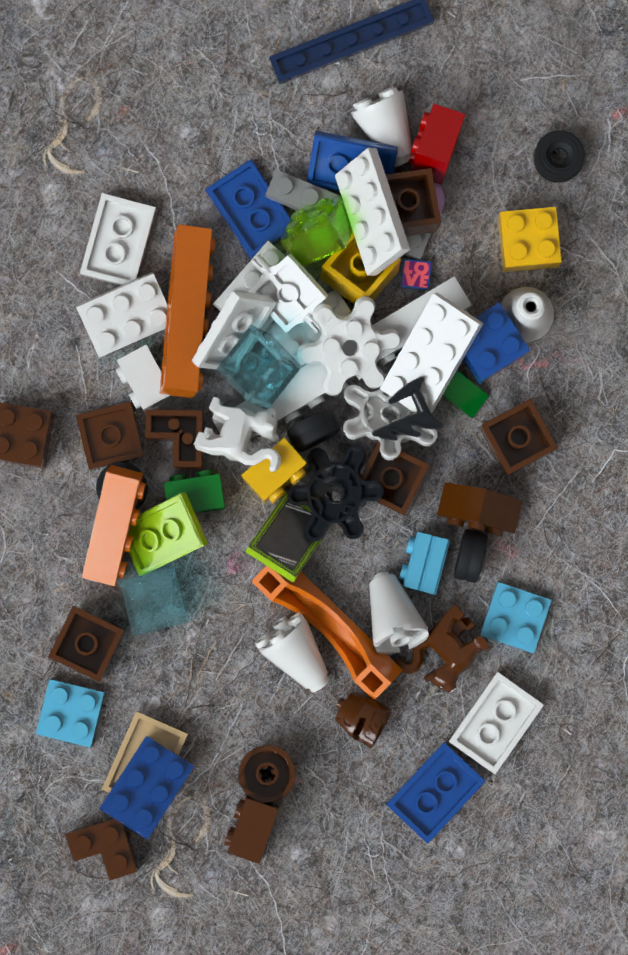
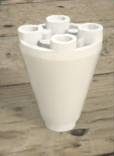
(386, 121)
(529, 324)
(295, 652)

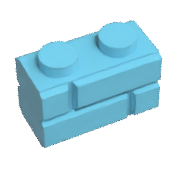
(425, 563)

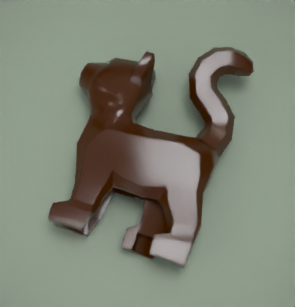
(446, 641)

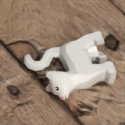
(236, 433)

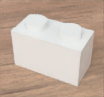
(143, 377)

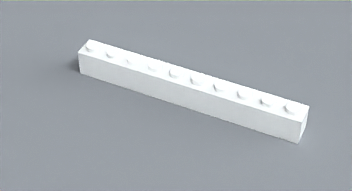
(307, 384)

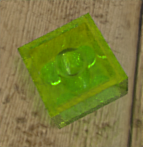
(317, 231)

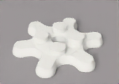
(335, 333)
(371, 408)

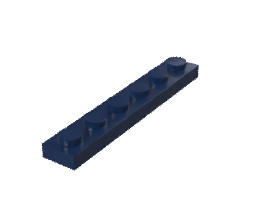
(351, 40)

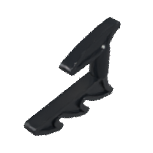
(421, 418)

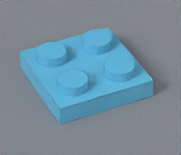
(515, 617)
(70, 713)

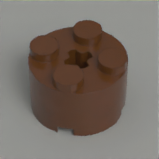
(261, 758)

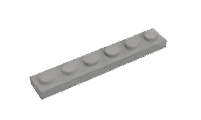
(301, 194)

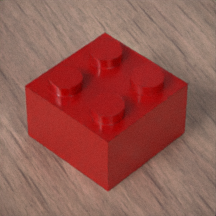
(436, 141)

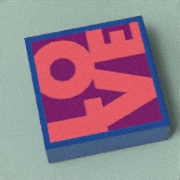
(416, 274)

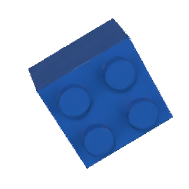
(495, 345)

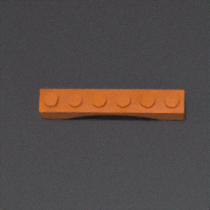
(367, 666)

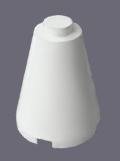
(394, 616)

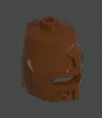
(362, 717)

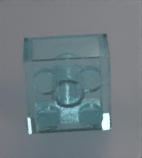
(259, 367)
(154, 601)

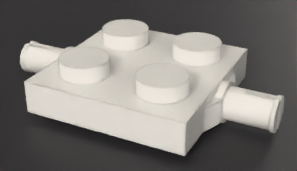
(292, 290)

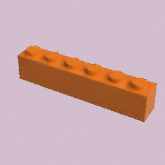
(186, 310)

